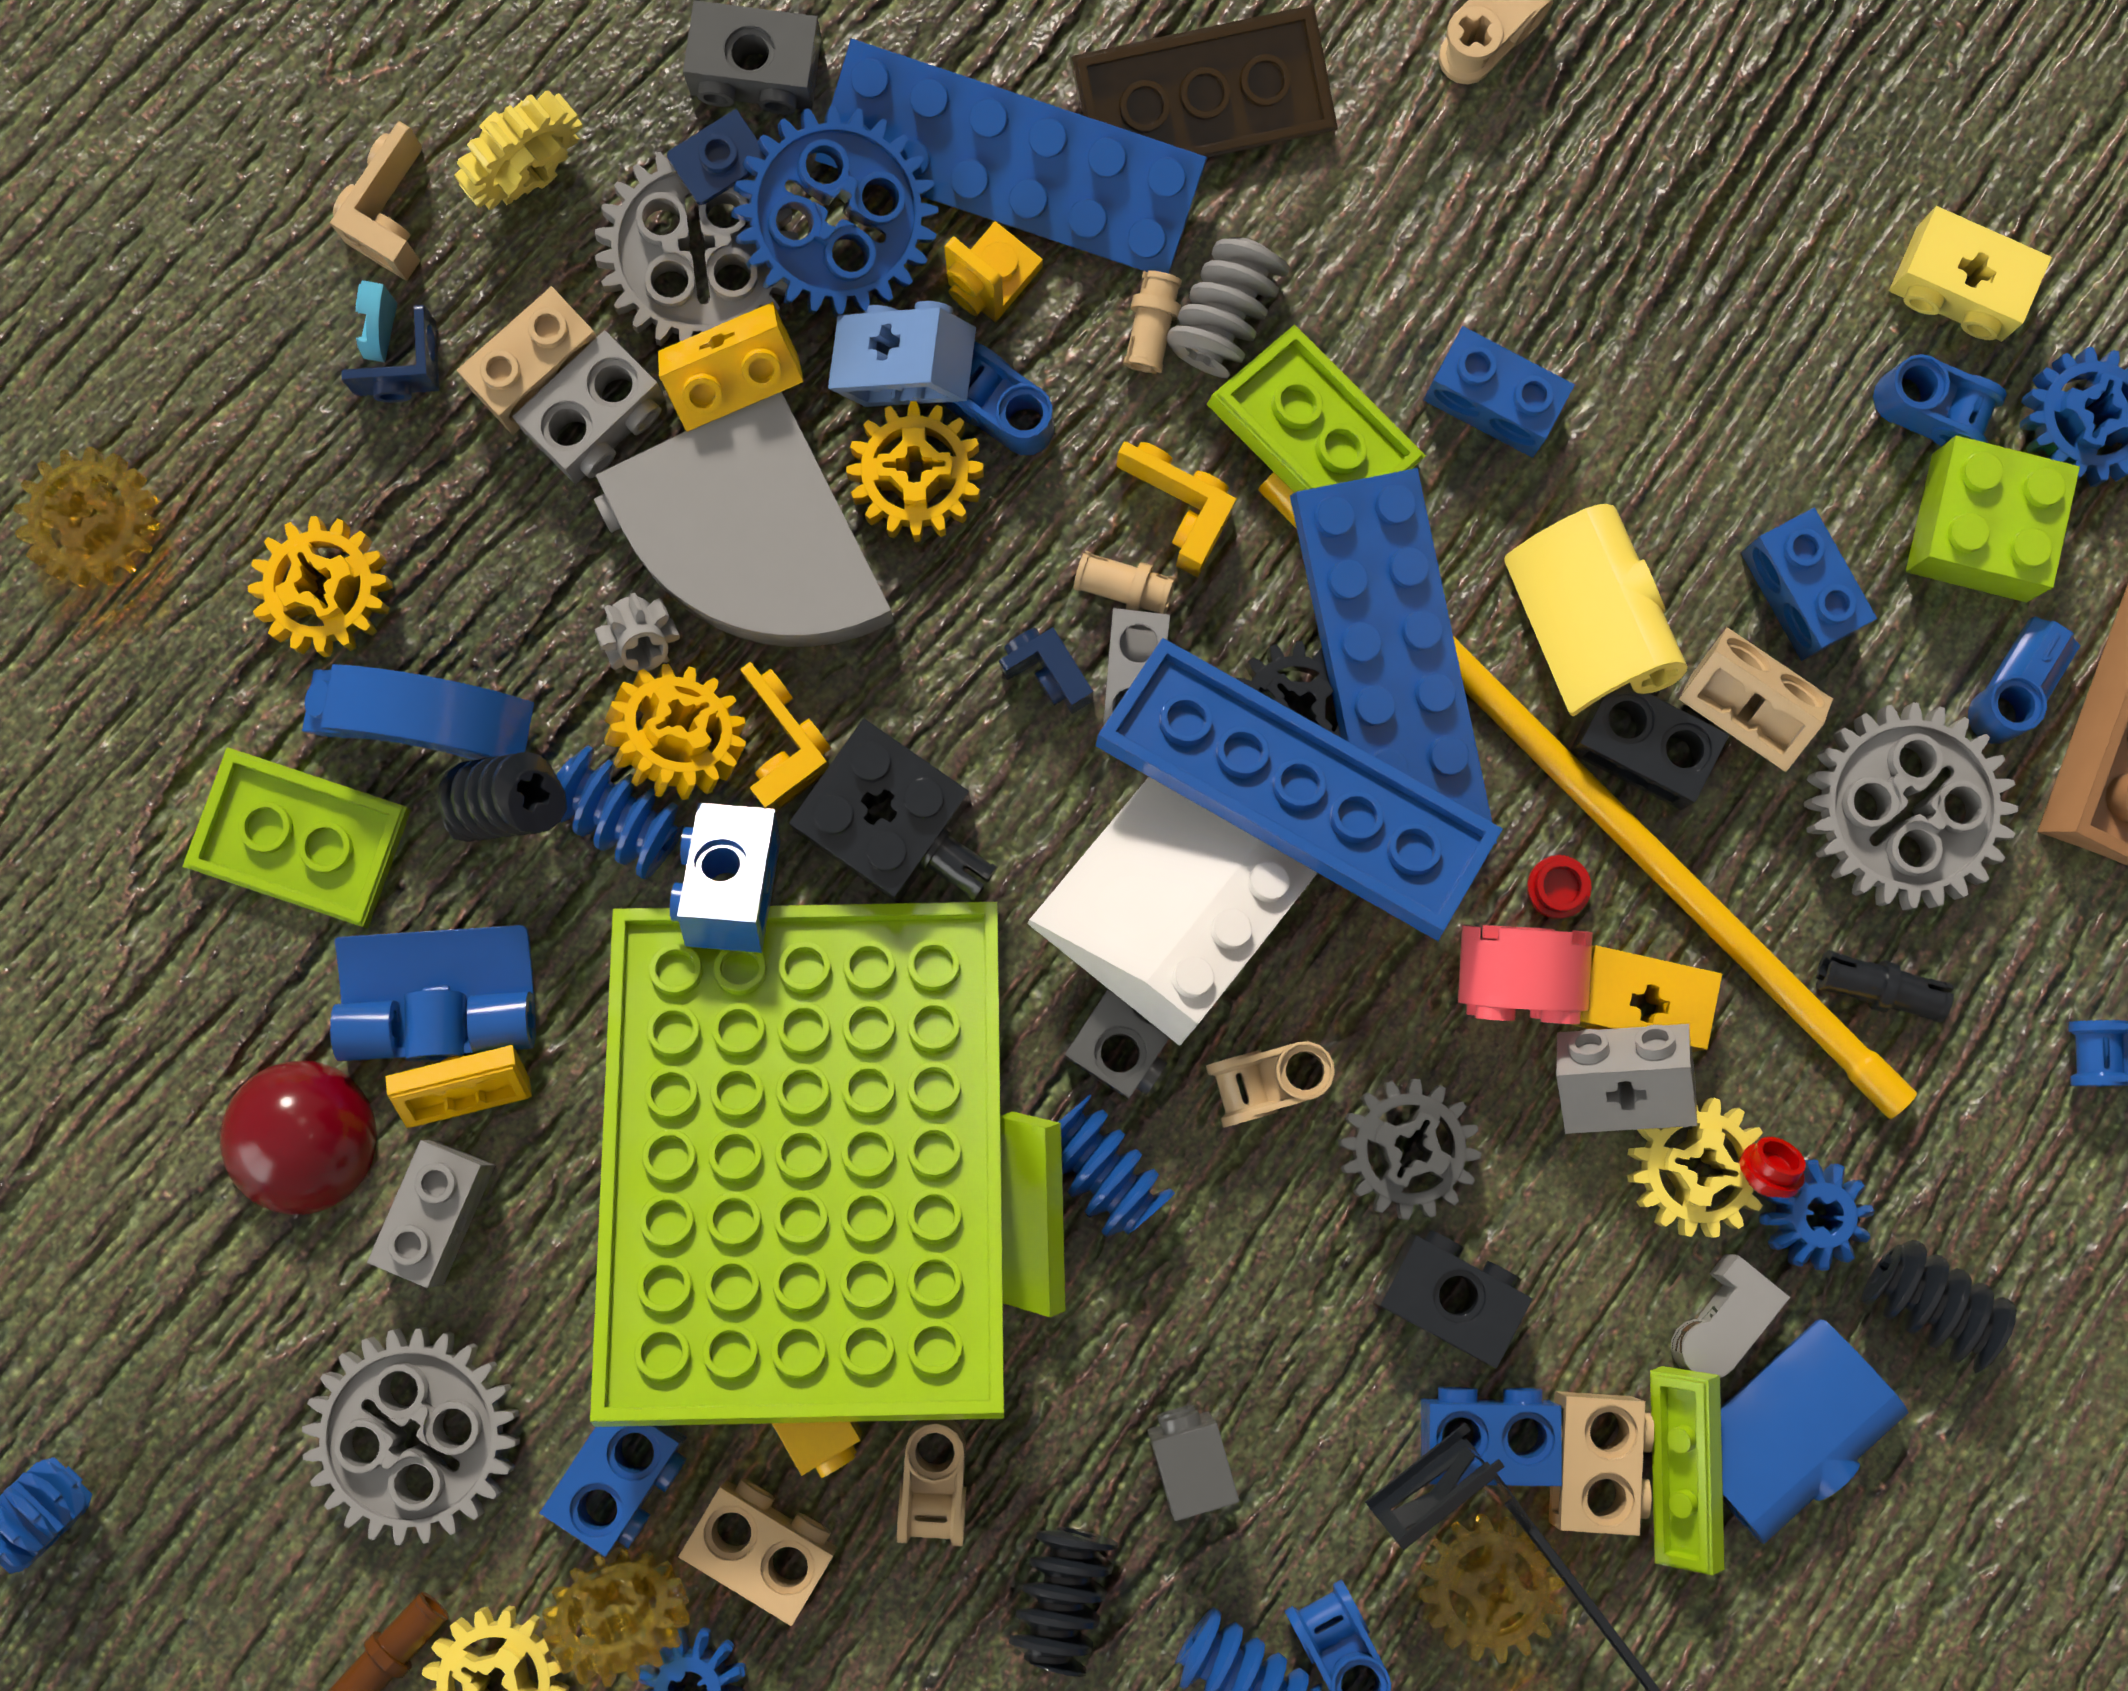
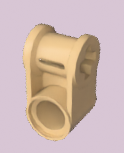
(1485, 33)
(1266, 1081)
(933, 1494)

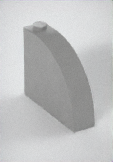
(746, 531)

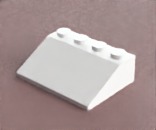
(1170, 906)

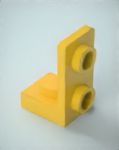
(990, 272)
(1203, 491)
(786, 776)

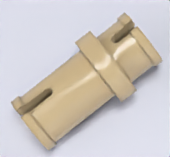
(1154, 312)
(1124, 583)

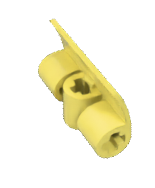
(1595, 608)

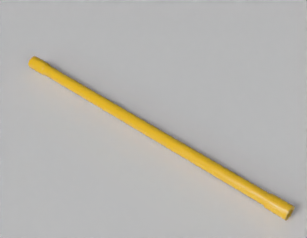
(1863, 1066)

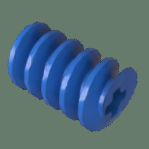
(617, 815)
(1107, 1173)
(1228, 1667)

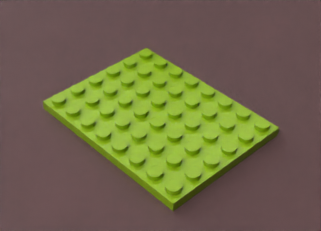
(802, 1171)

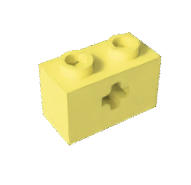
(1999, 269)

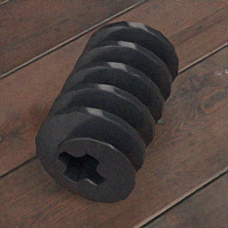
(501, 797)
(1944, 1301)
(1063, 1600)

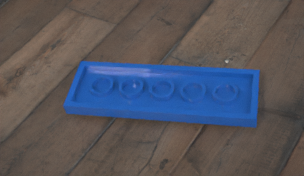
(1026, 159)
(1389, 631)
(1299, 788)

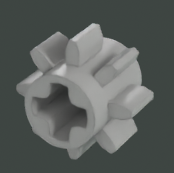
(637, 633)

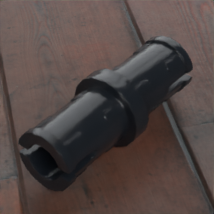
(1884, 986)

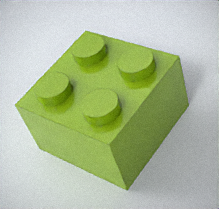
(1992, 519)

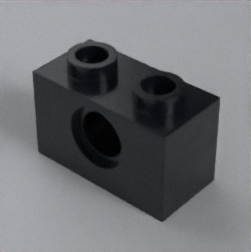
(1487, 1320)

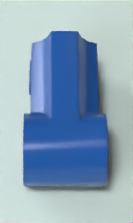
(2024, 680)

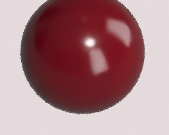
(298, 1137)

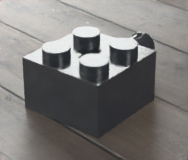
(893, 852)

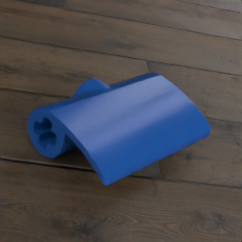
(433, 994)
(1801, 1429)

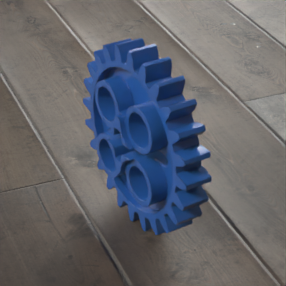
(861, 161)

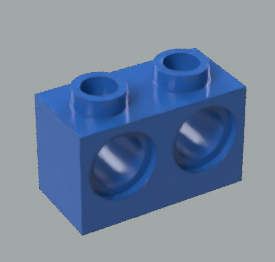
(1498, 392)
(1808, 584)
(1491, 1424)
(603, 1467)

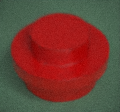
(1558, 887)
(1773, 1167)

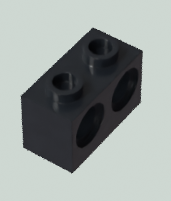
(1644, 758)

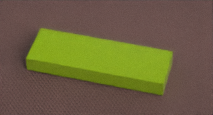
(1032, 1214)
(1687, 1470)

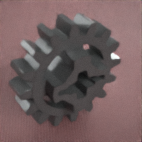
(1434, 1161)

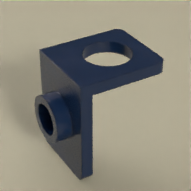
(714, 157)
(399, 382)

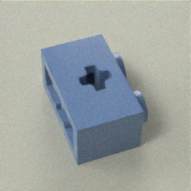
(902, 355)

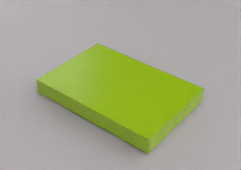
(1310, 418)
(297, 837)

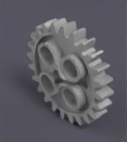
(643, 256)
(1947, 848)
(379, 1486)

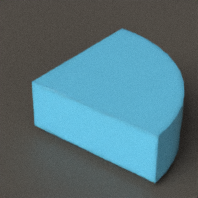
(380, 312)

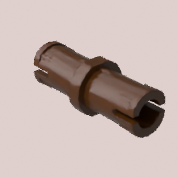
(390, 1652)

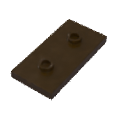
(1215, 84)

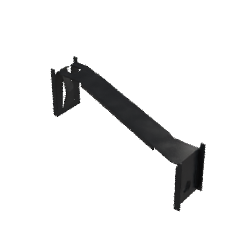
(1425, 1512)

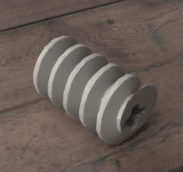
(1224, 302)

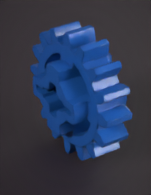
(2067, 428)

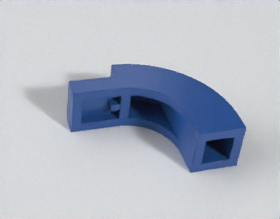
(416, 711)

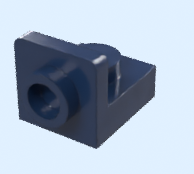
(1060, 674)

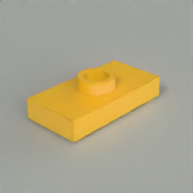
(458, 1086)

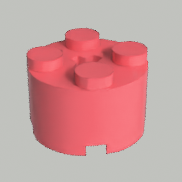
(1525, 970)

